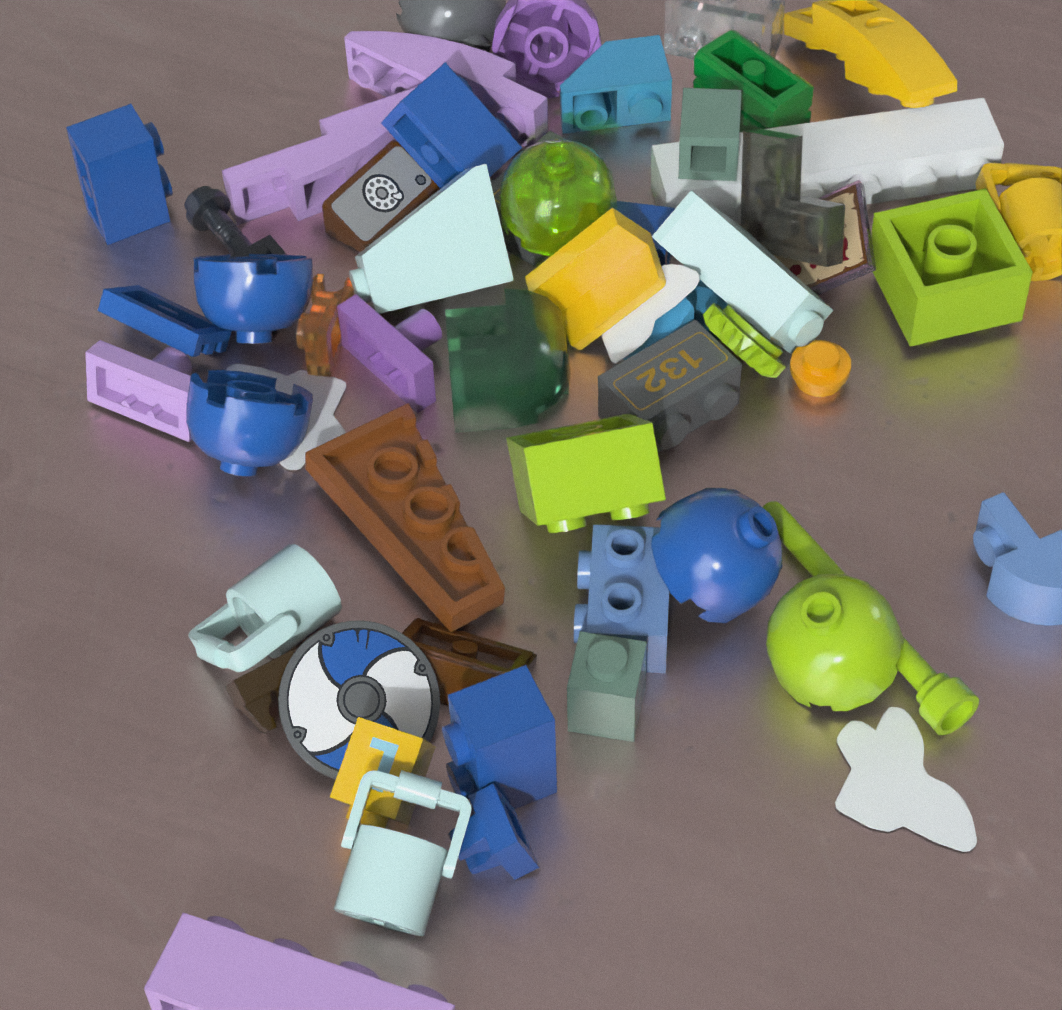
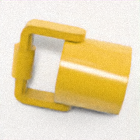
(1030, 211)

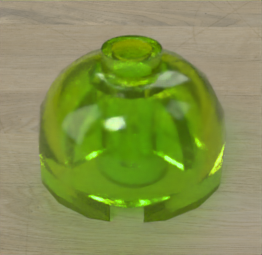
(554, 194)

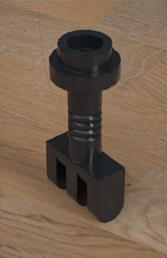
(208, 210)

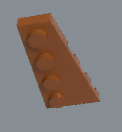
(402, 505)

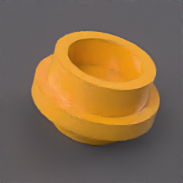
(820, 368)

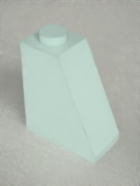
(438, 249)
(743, 273)

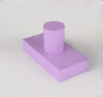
(140, 387)

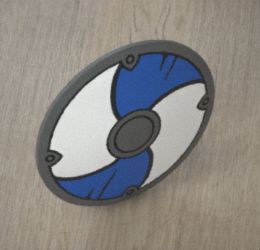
(352, 674)

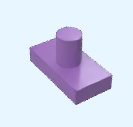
(391, 351)

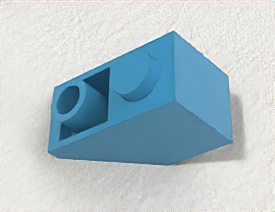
(618, 87)

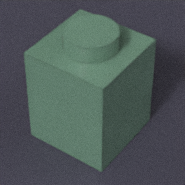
(709, 134)
(606, 686)

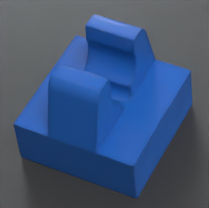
(495, 836)

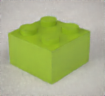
(949, 267)
(586, 471)

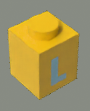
(382, 750)

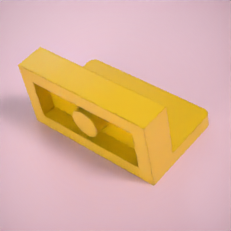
(600, 276)

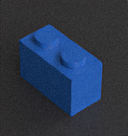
(449, 128)
(121, 173)
(502, 737)

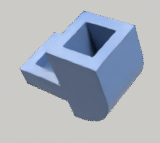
(1025, 567)

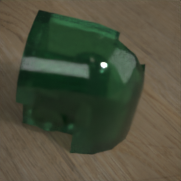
(506, 361)

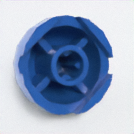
(253, 292)
(246, 419)
(718, 552)

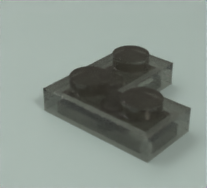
(773, 203)

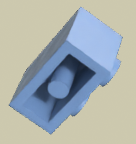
(624, 590)

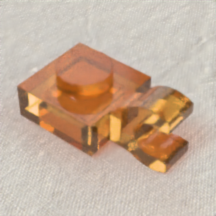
(320, 329)

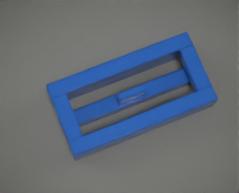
(164, 320)

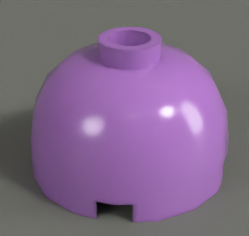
(546, 40)

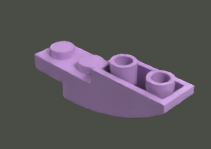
(404, 60)
(310, 170)

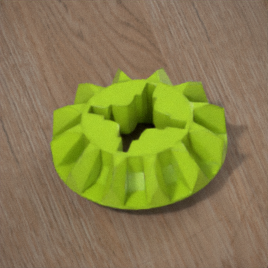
(744, 340)

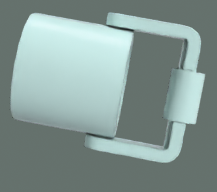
(273, 606)
(393, 874)

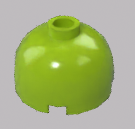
(834, 642)

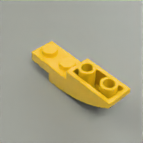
(877, 49)

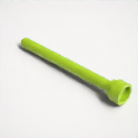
(943, 700)

